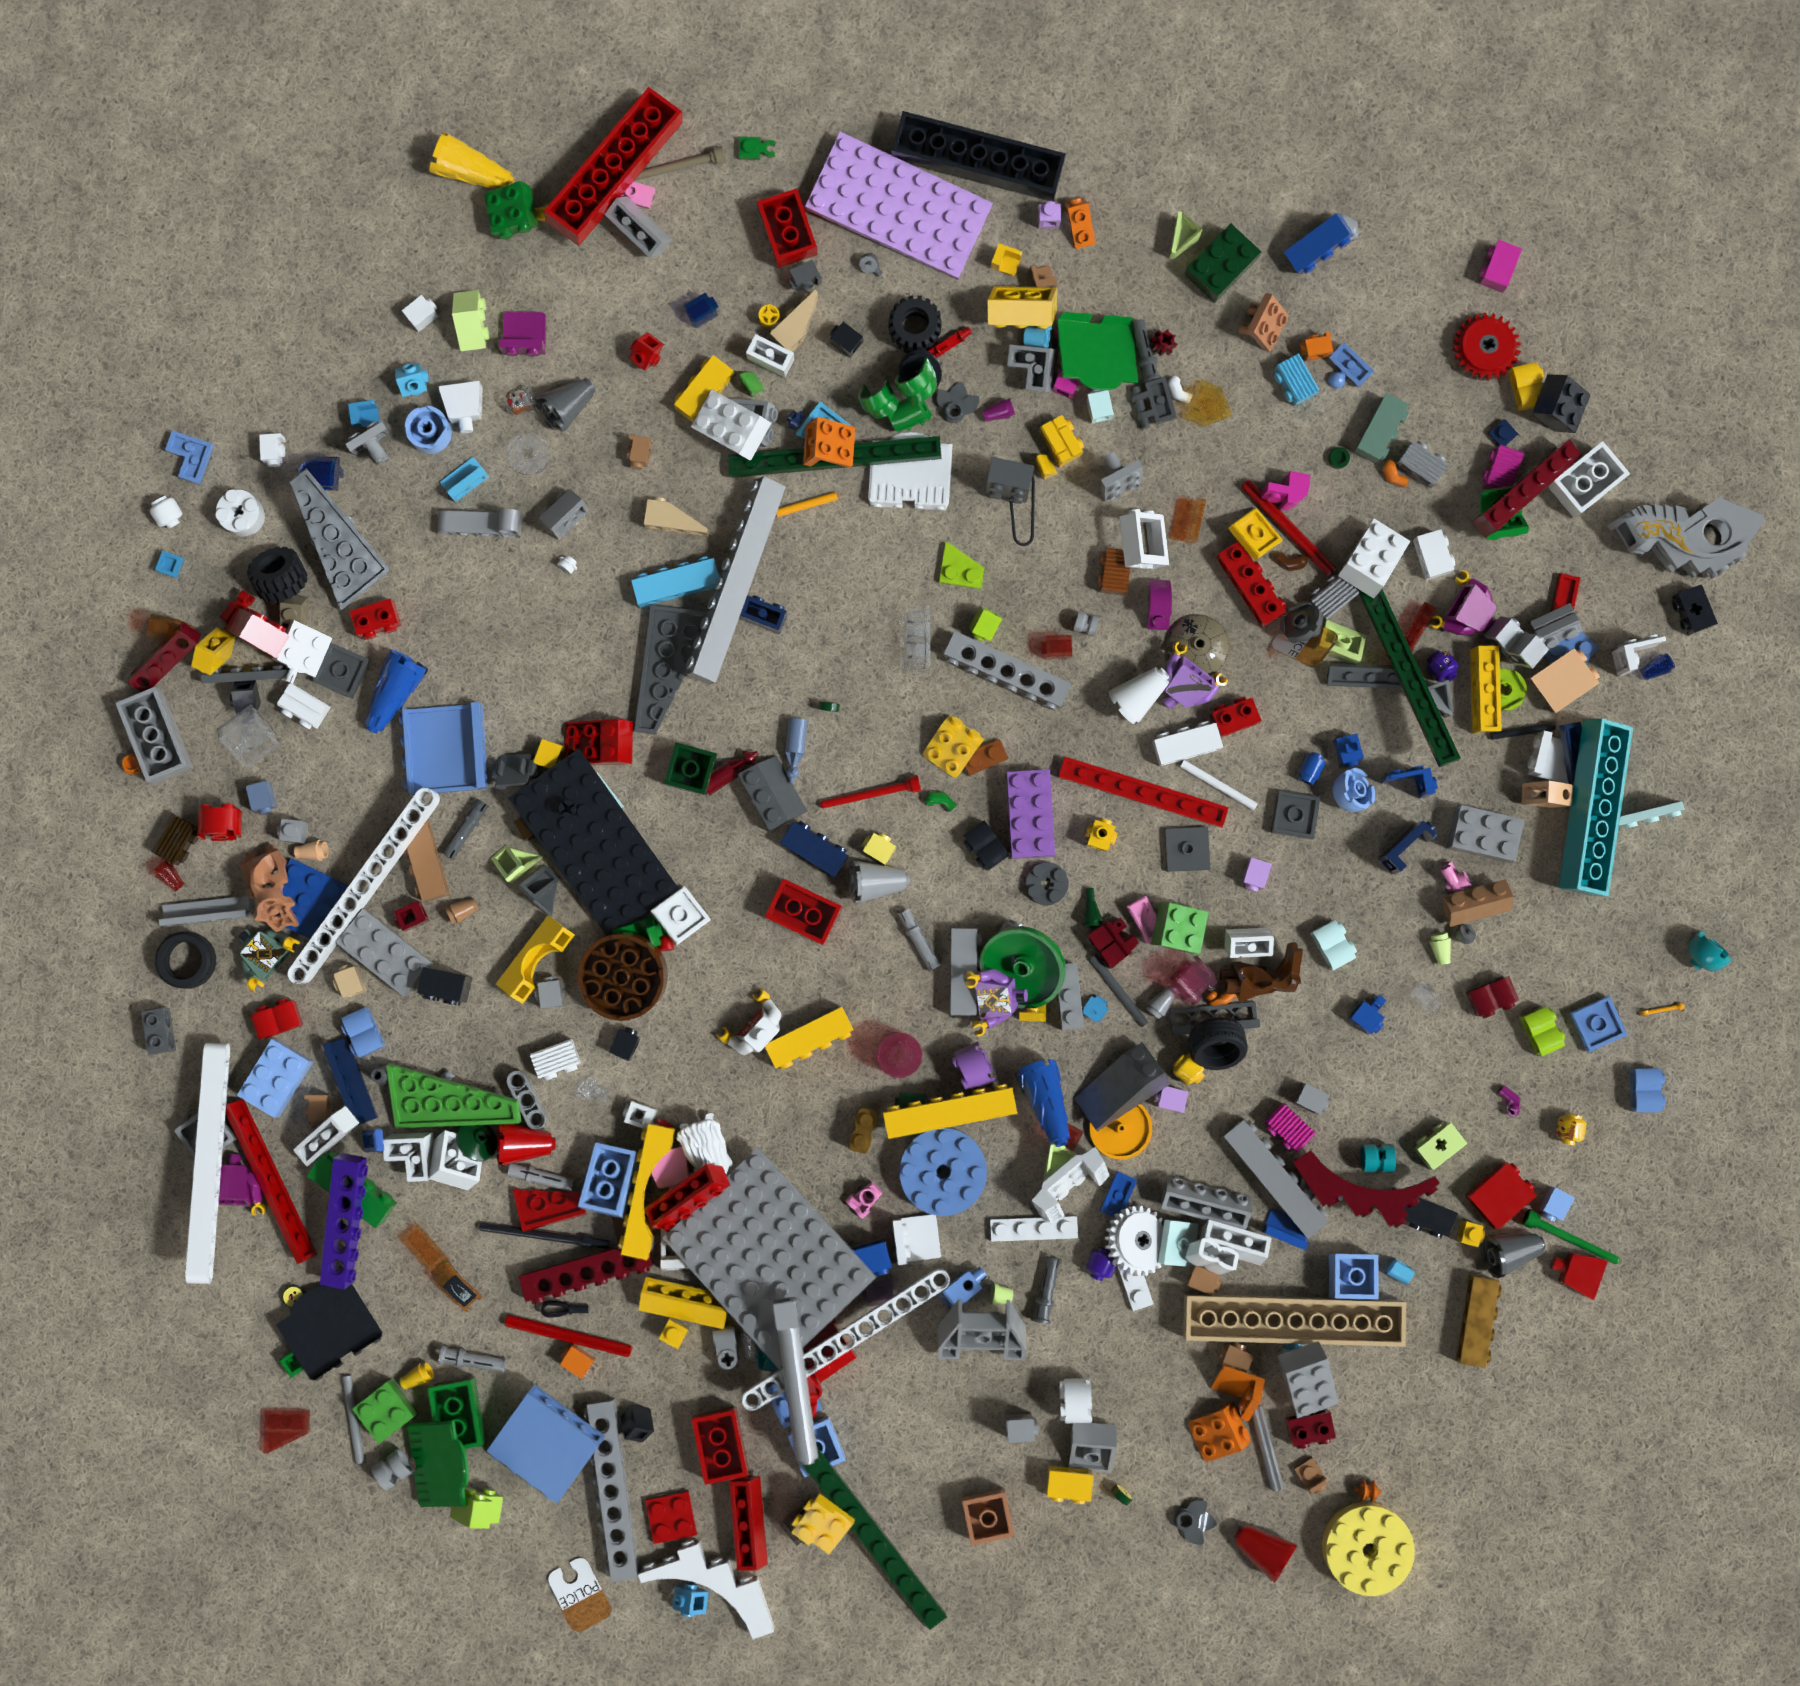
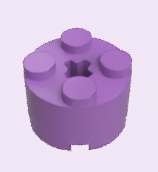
(974, 1066)

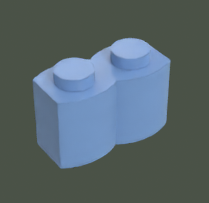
(362, 1032)
(1646, 1090)

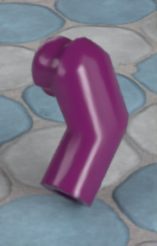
(1512, 1101)

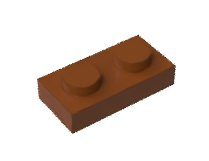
(986, 757)

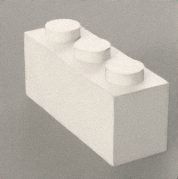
(1187, 743)
(326, 1136)
(1249, 1245)

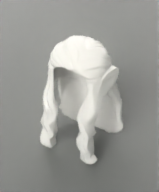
(704, 1144)

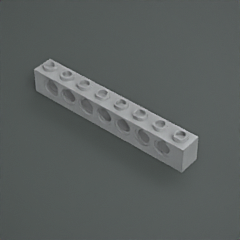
(629, 1567)

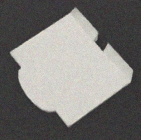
(915, 481)

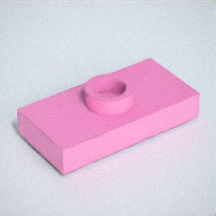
(640, 194)
(1143, 917)

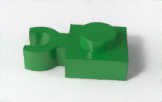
(751, 148)

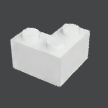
(414, 1149)
(450, 1166)

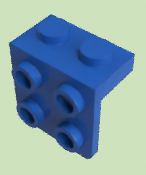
(1423, 777)

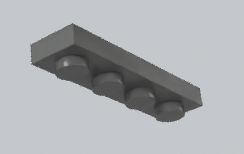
(237, 674)
(1362, 676)

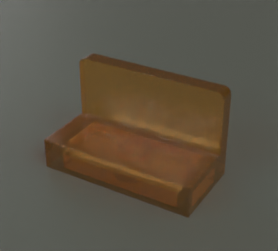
(1188, 520)

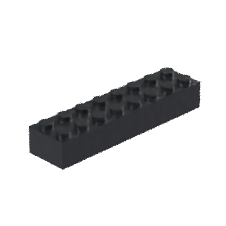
(978, 156)

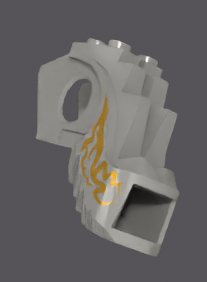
(1681, 539)

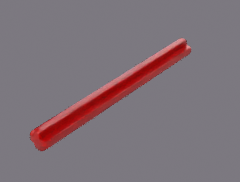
(1289, 528)
(568, 1335)

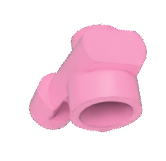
(1455, 881)
(862, 1202)

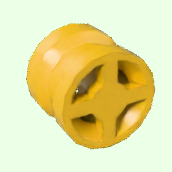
(768, 312)

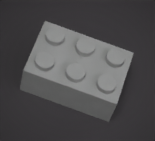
(1485, 834)
(1308, 1379)

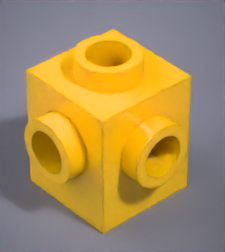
(1097, 842)

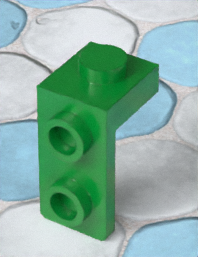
(644, 927)

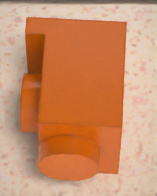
(1316, 347)

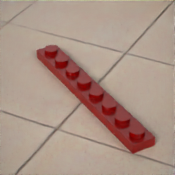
(1143, 792)
(270, 1181)

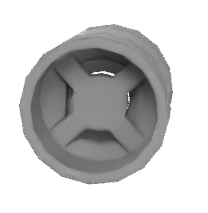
(1086, 623)

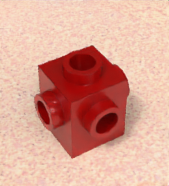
(645, 351)

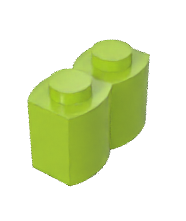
(1543, 1031)

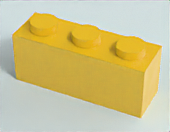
(713, 376)

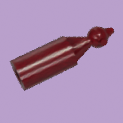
(729, 771)

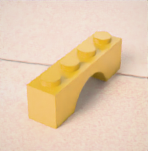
(518, 977)

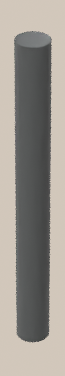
(1119, 990)

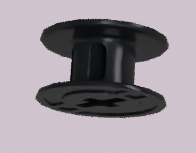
(912, 362)

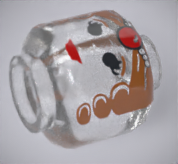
(520, 400)

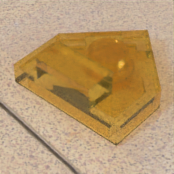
(1208, 405)

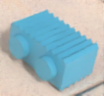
(1296, 380)

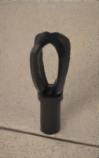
(570, 1309)

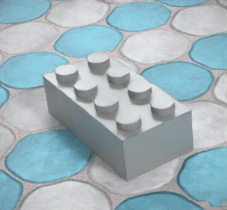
(154, 735)
(384, 952)

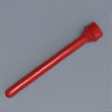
(911, 785)

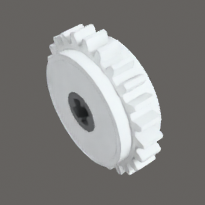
(1135, 1240)

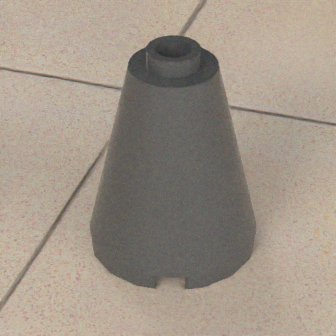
(1510, 1251)

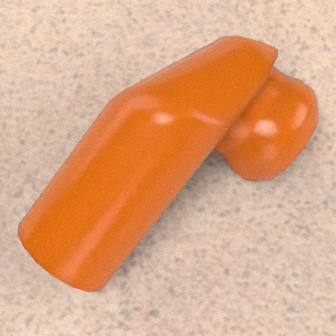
(1221, 999)

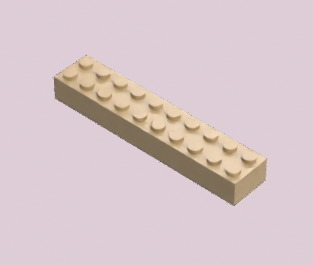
(1294, 1320)

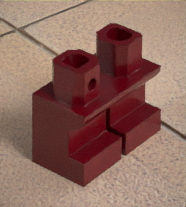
(1119, 949)

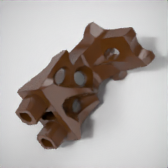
(1254, 980)

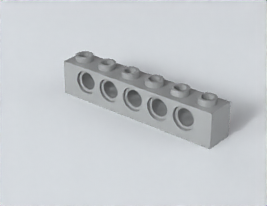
(1058, 686)

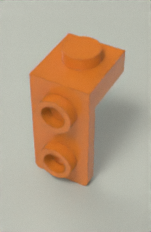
(1080, 221)

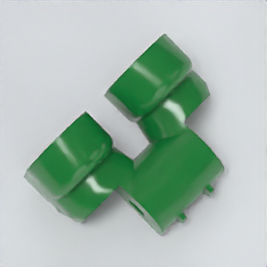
(909, 411)

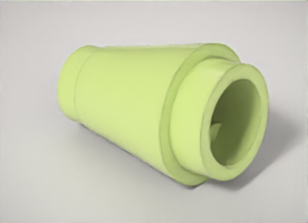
(1441, 947)

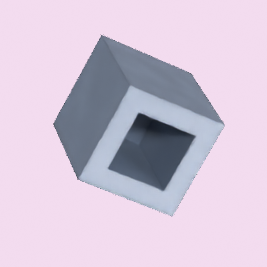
(261, 797)

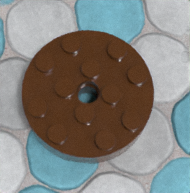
(640, 962)

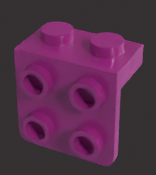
(523, 334)

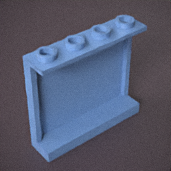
(444, 748)
(545, 1444)

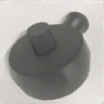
(869, 264)
(1465, 934)

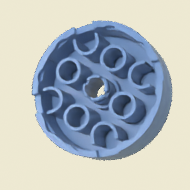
(943, 1194)

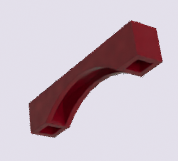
(1527, 489)

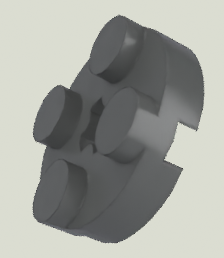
(1309, 628)
(1057, 877)

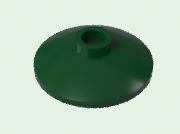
(472, 1146)

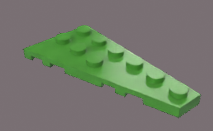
(436, 1102)

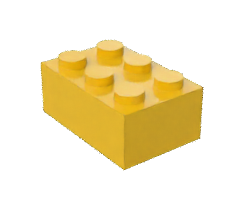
(1022, 306)

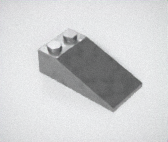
(1122, 1087)

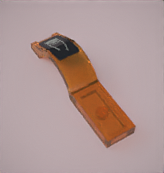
(441, 1268)

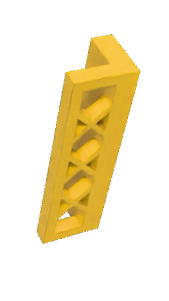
(1485, 689)

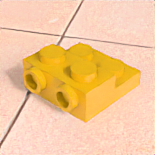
(822, 1524)

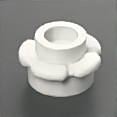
(567, 564)

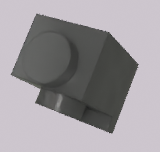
(804, 276)

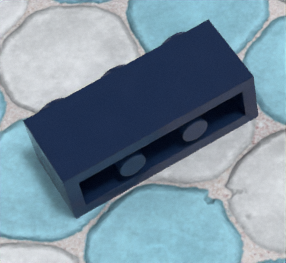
(815, 848)

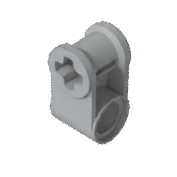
(725, 1342)

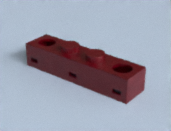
(163, 658)

